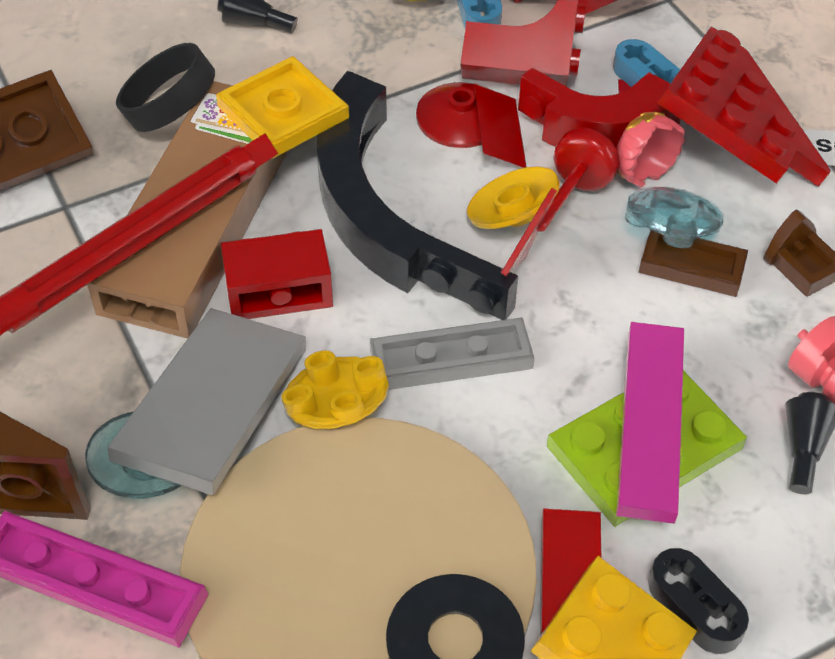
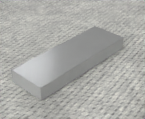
(454, 353)

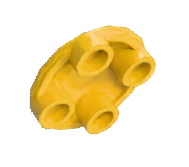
(335, 390)

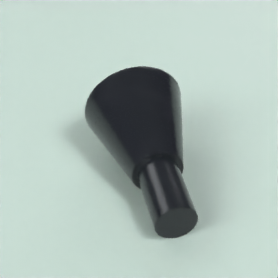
(255, 13)
(809, 428)

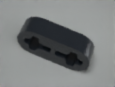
(699, 599)

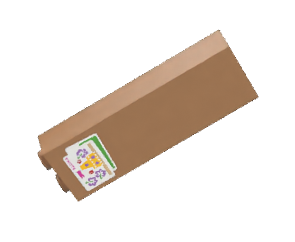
(178, 273)

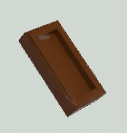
(702, 265)

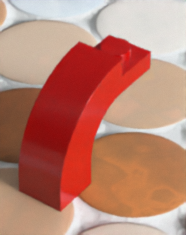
(565, 109)

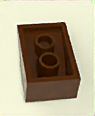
(37, 475)

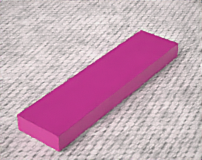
(651, 424)
(98, 580)

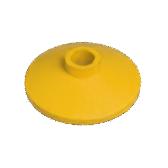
(512, 198)

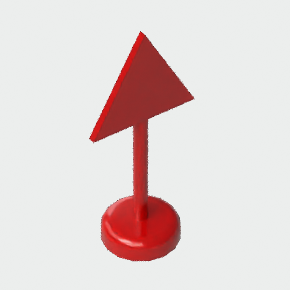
(584, 162)

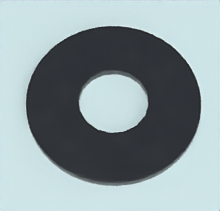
(454, 594)

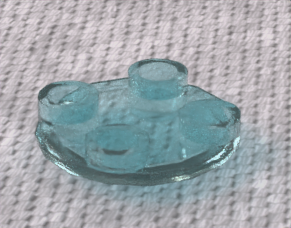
(674, 213)

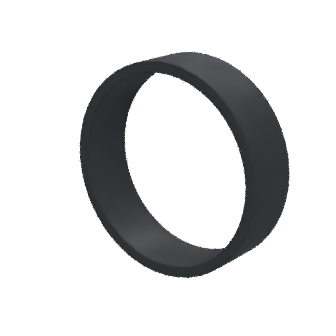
(177, 99)

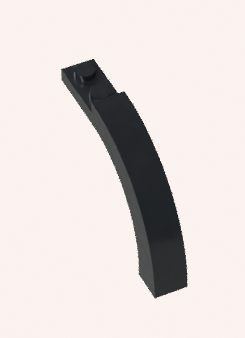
(380, 236)

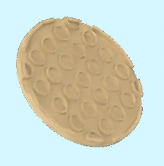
(335, 527)

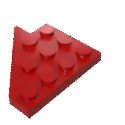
(737, 107)

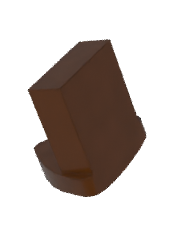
(802, 255)

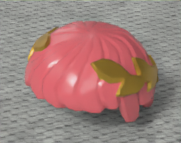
(649, 147)

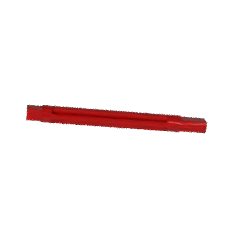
(131, 234)

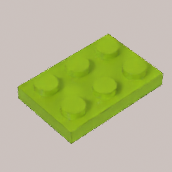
(592, 445)

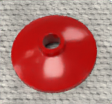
(450, 115)

